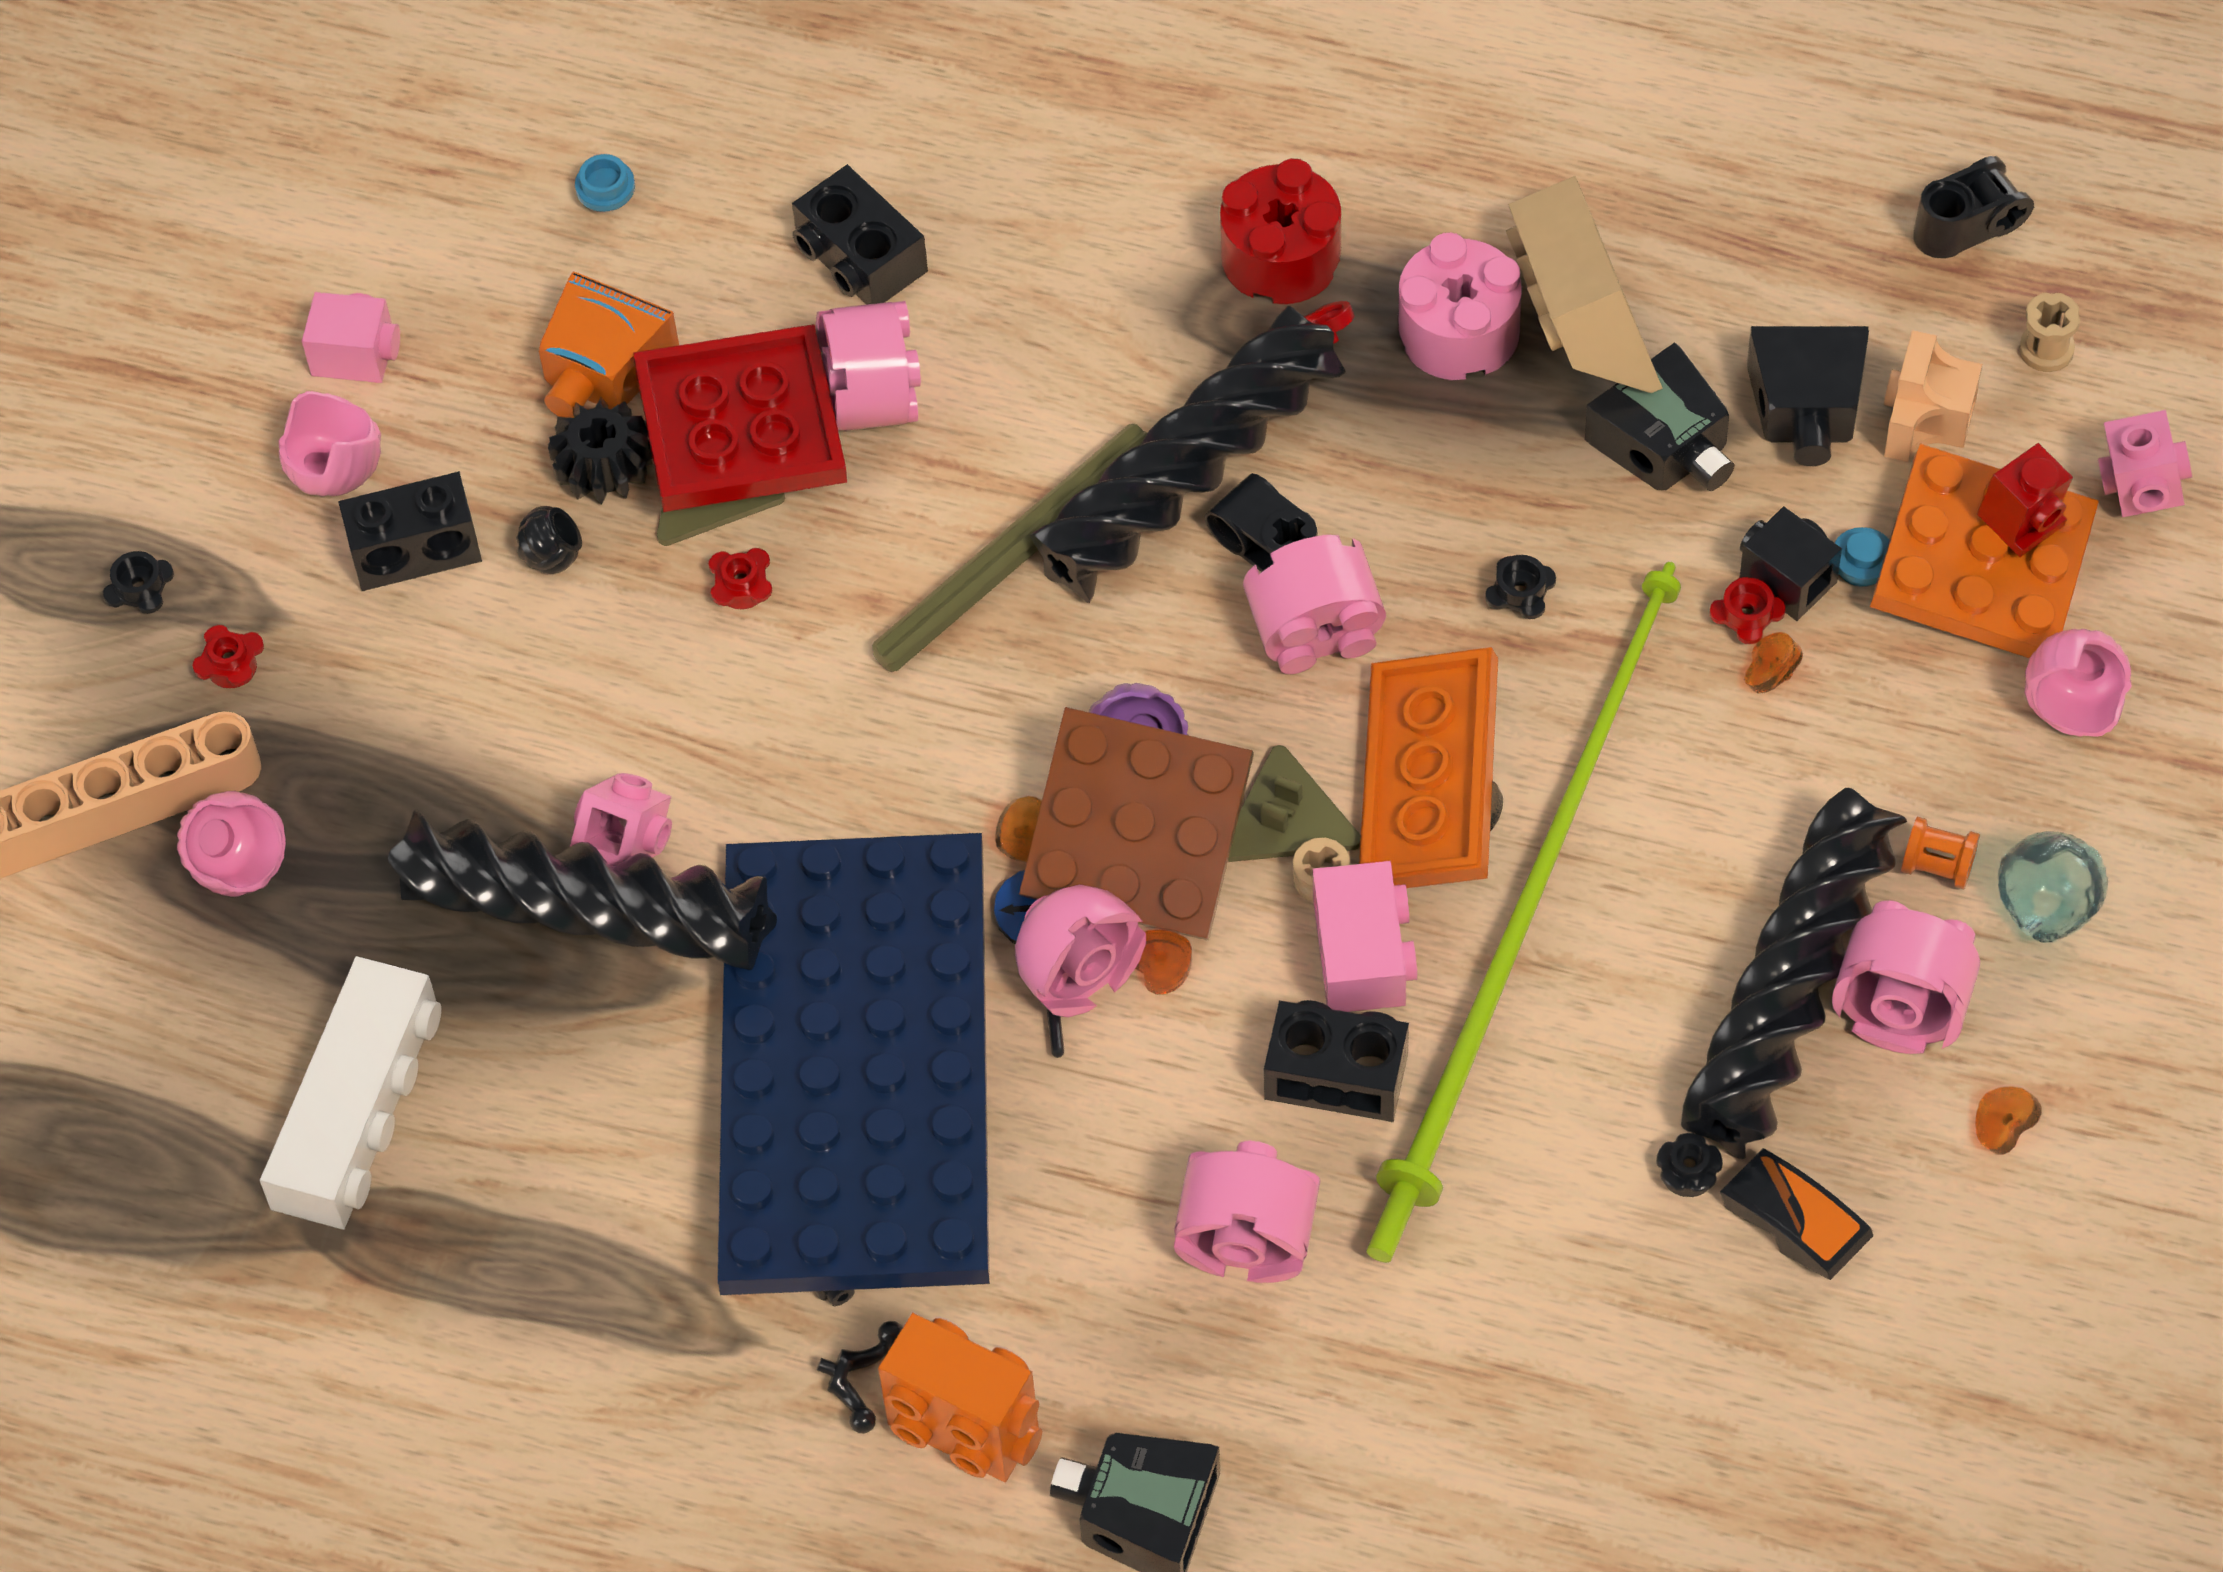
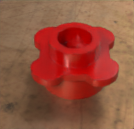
(742, 592)
(1748, 594)
(229, 671)

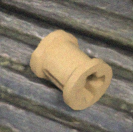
(2055, 341)

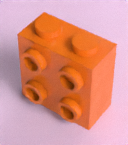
(960, 1398)

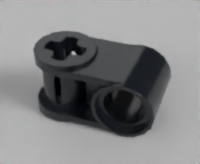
(1969, 209)
(1258, 521)

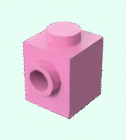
(350, 337)

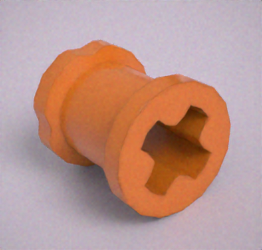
(1920, 859)

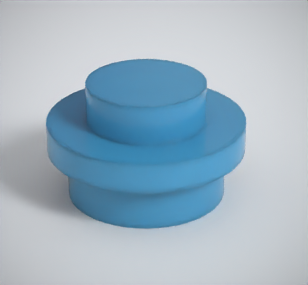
(604, 183)
(1861, 555)

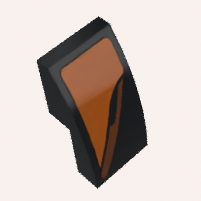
(1799, 1212)

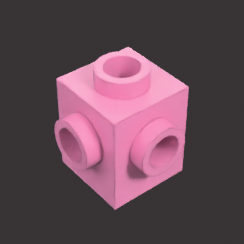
(2144, 464)
(623, 818)

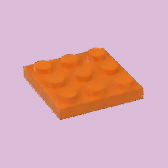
(1961, 576)

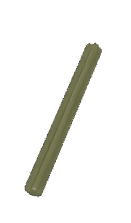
(993, 562)

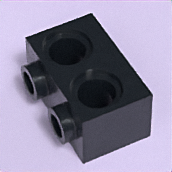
(865, 230)
(410, 531)
(1332, 1076)

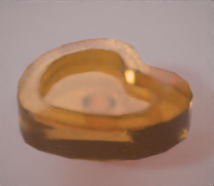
(1772, 662)
(1017, 827)
(1165, 961)
(2004, 1116)

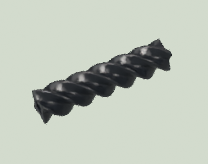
(1186, 452)
(583, 893)
(1793, 957)

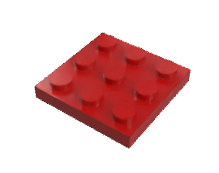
(739, 418)

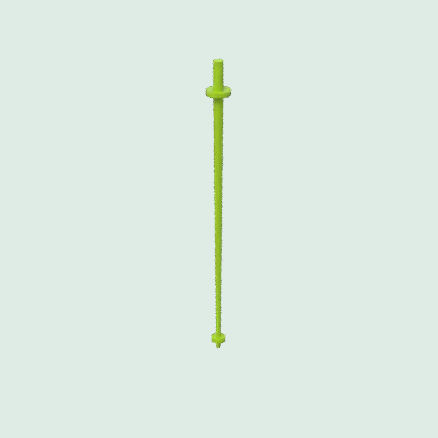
(1409, 1179)

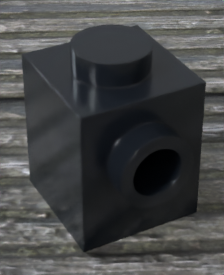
(1791, 559)

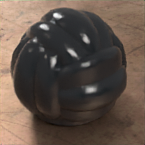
(548, 540)

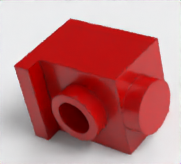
(2026, 500)

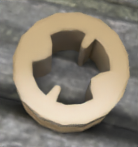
(1315, 854)

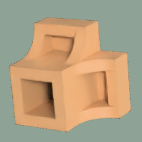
(1929, 398)

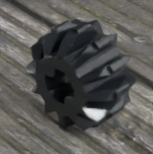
(600, 450)

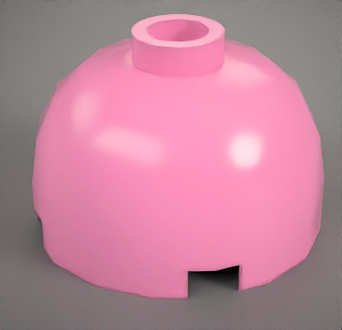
(1076, 946)

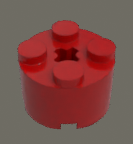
(1280, 232)

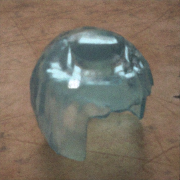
(2052, 884)

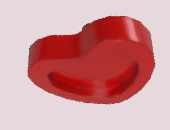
(1334, 315)

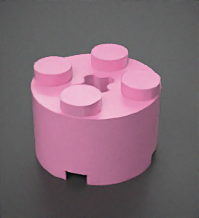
(1459, 307)
(868, 365)
(1315, 602)
(1907, 978)
(1246, 1213)

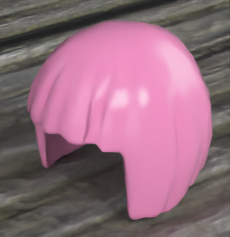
(328, 445)
(2078, 682)
(231, 843)

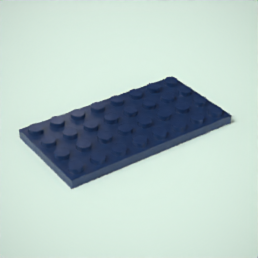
(857, 1070)

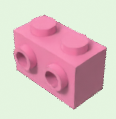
(1361, 936)

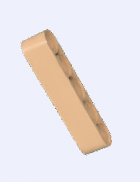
(139, 791)

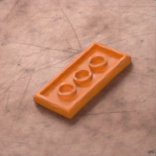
(1430, 767)

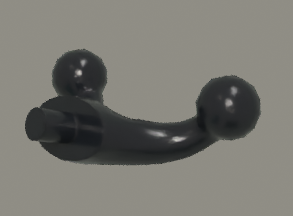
(862, 1418)

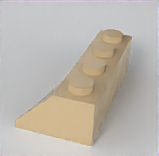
(1578, 287)

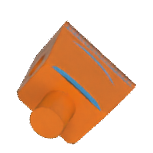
(593, 344)

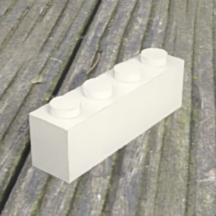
(351, 1093)

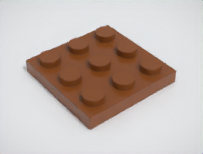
(1139, 818)

